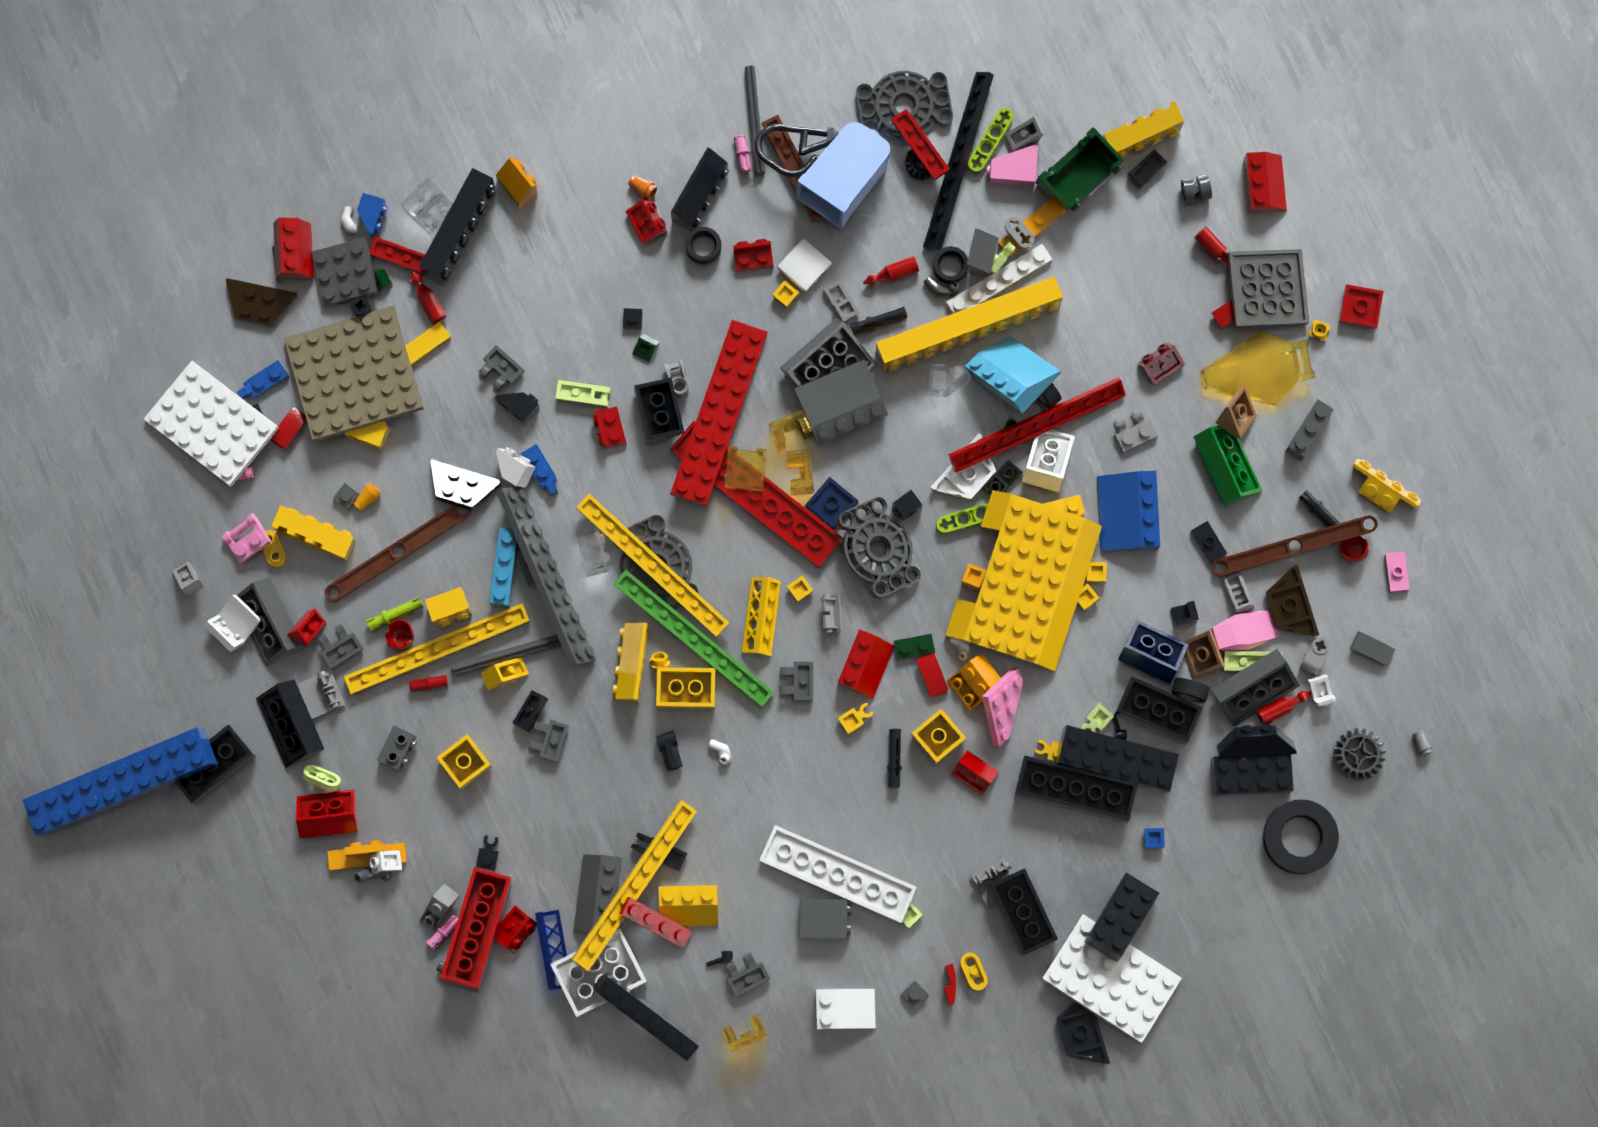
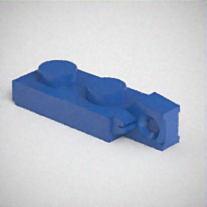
(263, 381)
(543, 473)

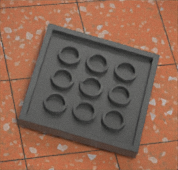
(1268, 288)

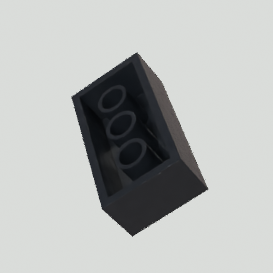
(1158, 710)
(230, 755)
(1252, 775)
(1023, 912)
(1121, 917)

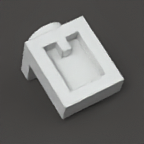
(385, 861)

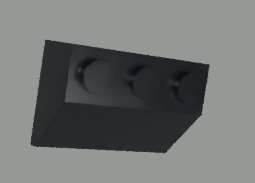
(658, 410)

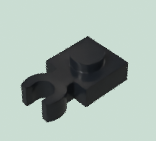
(488, 857)

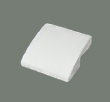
(804, 265)

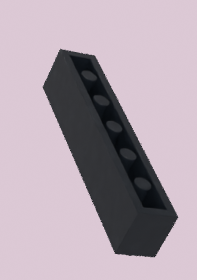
(646, 1016)

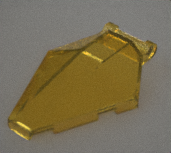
(1263, 365)

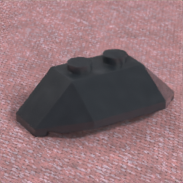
(1255, 741)

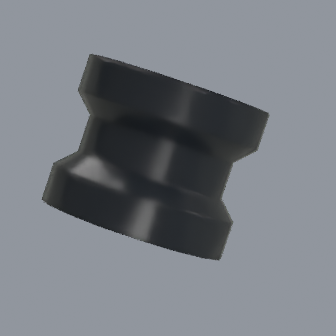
(362, 309)

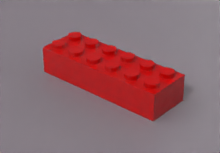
(475, 930)

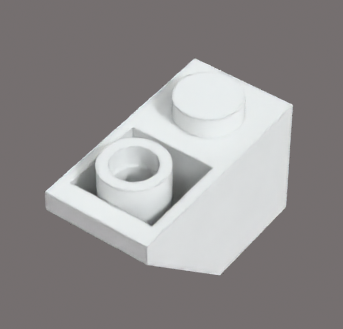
(514, 468)

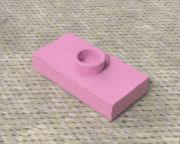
(1397, 572)

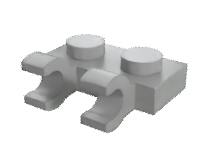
(1136, 435)

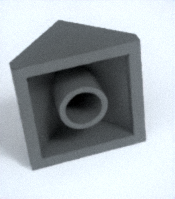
(982, 253)

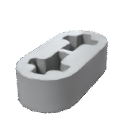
(1016, 235)

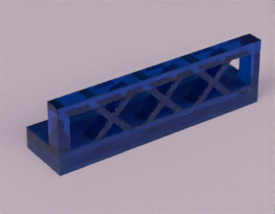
(545, 946)

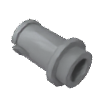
(1422, 743)

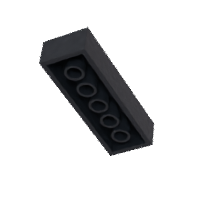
(457, 227)
(1117, 758)
(1076, 789)

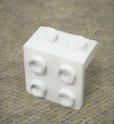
(233, 624)

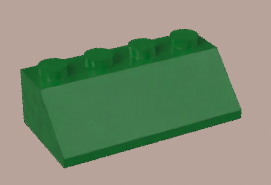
(1227, 465)

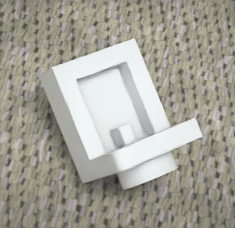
(1321, 691)

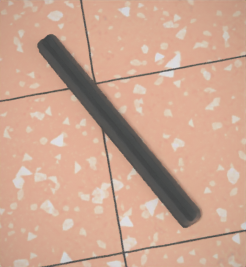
(754, 116)
(505, 655)

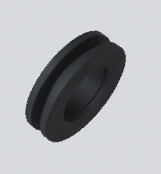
(1320, 817)

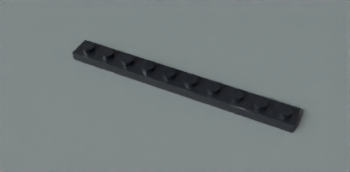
(958, 161)

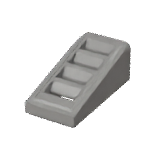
(1249, 606)

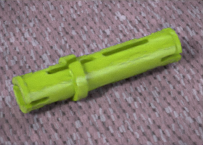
(394, 614)

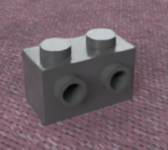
(397, 748)

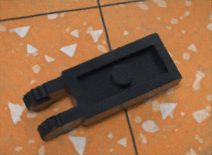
(674, 858)

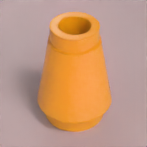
(367, 496)

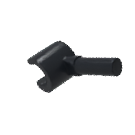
(1121, 734)
(727, 956)

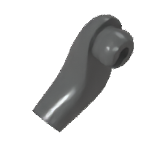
(942, 289)
(366, 874)

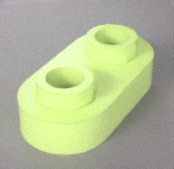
(321, 778)

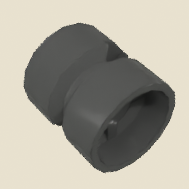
(1196, 189)

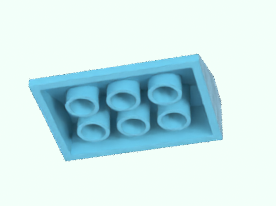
(1012, 372)

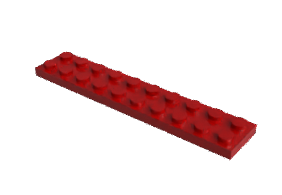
(718, 413)
(777, 512)

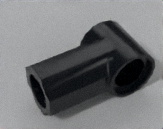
(668, 746)

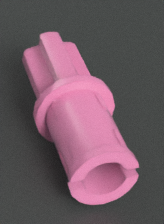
(742, 153)
(443, 932)

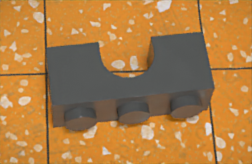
(1309, 430)

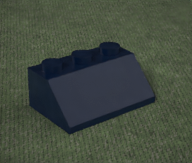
(1153, 651)

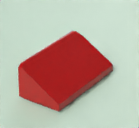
(307, 627)

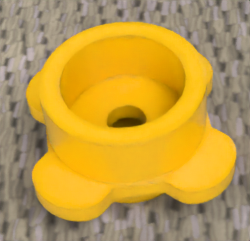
(1319, 325)
(659, 659)

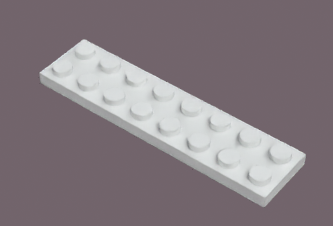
(838, 874)

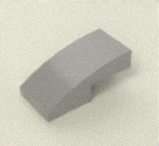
(841, 300)

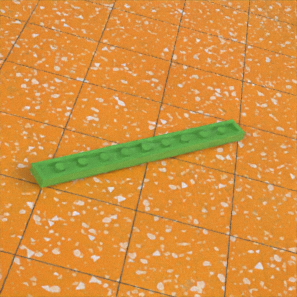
(693, 638)

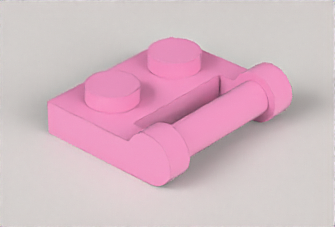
(251, 543)

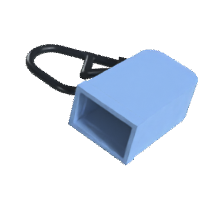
(841, 174)

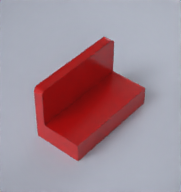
(974, 772)

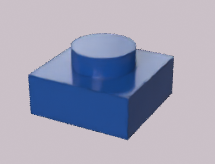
(1154, 838)

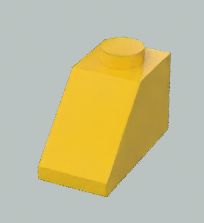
(371, 435)
(504, 673)

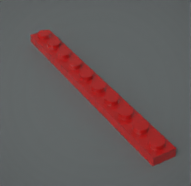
(1037, 424)

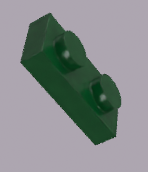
(914, 646)

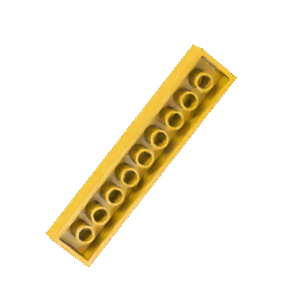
(969, 324)

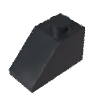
(519, 405)

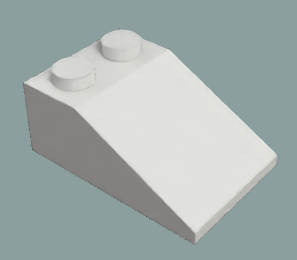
(1048, 460)
(845, 1009)

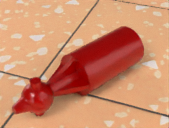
(1212, 245)
(894, 271)
(427, 299)
(1281, 707)

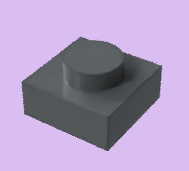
(346, 496)
(914, 994)

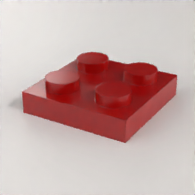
(1361, 306)

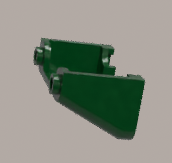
(1080, 171)

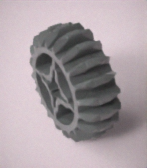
(1356, 762)

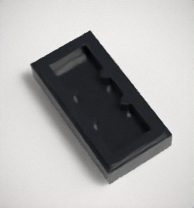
(1147, 168)
(1208, 542)

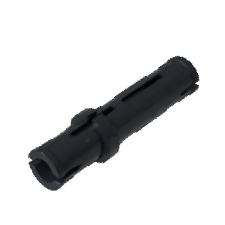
(879, 320)
(1317, 508)
(894, 758)

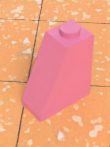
(1015, 168)

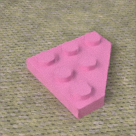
(1002, 704)

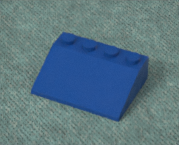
(1128, 511)

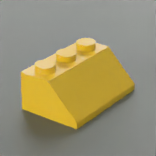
(690, 904)

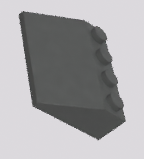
(826, 353)
(841, 401)

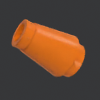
(644, 188)

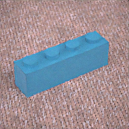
(504, 569)

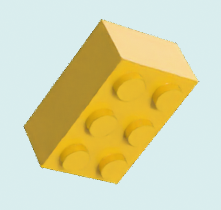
(685, 688)

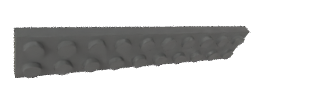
(546, 576)

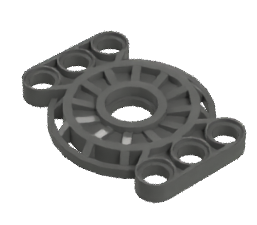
(920, 94)
(894, 538)
(665, 550)

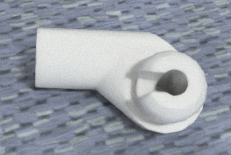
(346, 220)
(963, 648)
(722, 750)

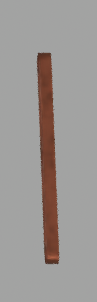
(1307, 541)
(386, 558)

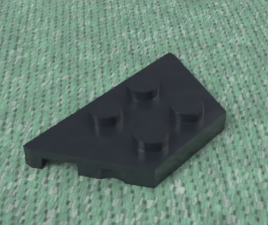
(1082, 1034)

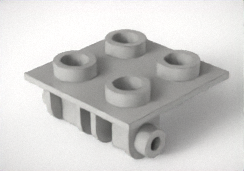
(321, 694)
(988, 875)

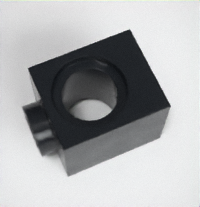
(906, 505)

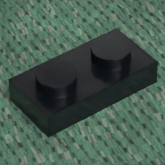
(530, 711)

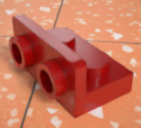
(646, 220)
(753, 255)
(610, 427)
(514, 929)

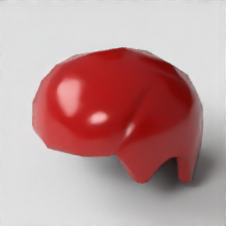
(1355, 549)
(399, 635)

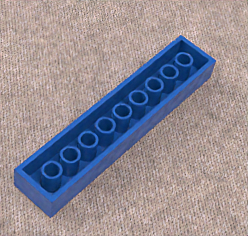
(119, 781)

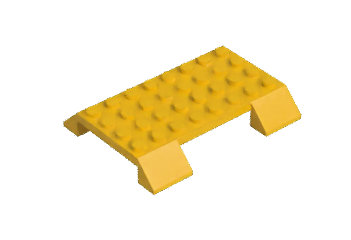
(1029, 580)

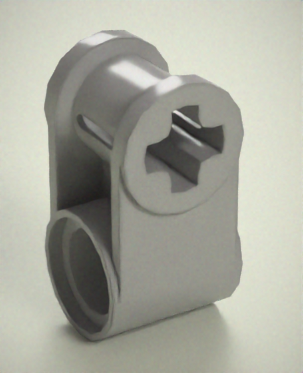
(678, 376)
(1313, 658)

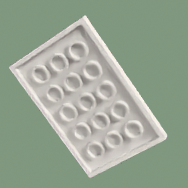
(211, 423)
(1122, 992)

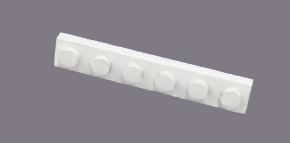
(1001, 280)

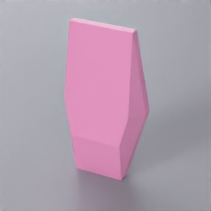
(1245, 631)

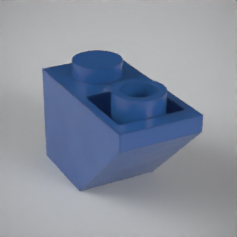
(371, 211)

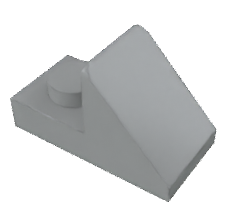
(1025, 133)
(187, 579)

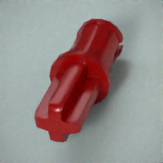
(428, 683)

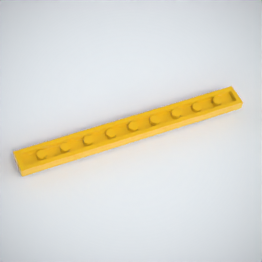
(652, 565)
(436, 649)
(634, 884)

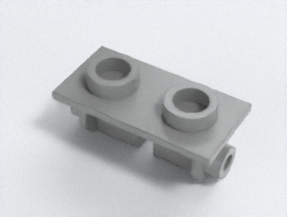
(832, 620)

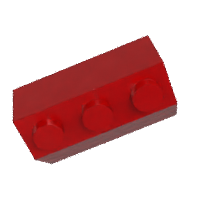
(1264, 182)
(293, 248)
(865, 664)
(326, 814)

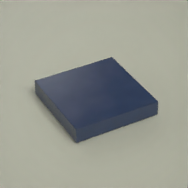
(830, 502)

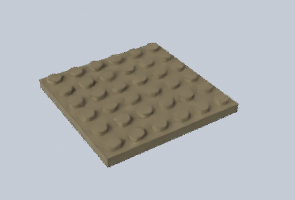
(353, 374)

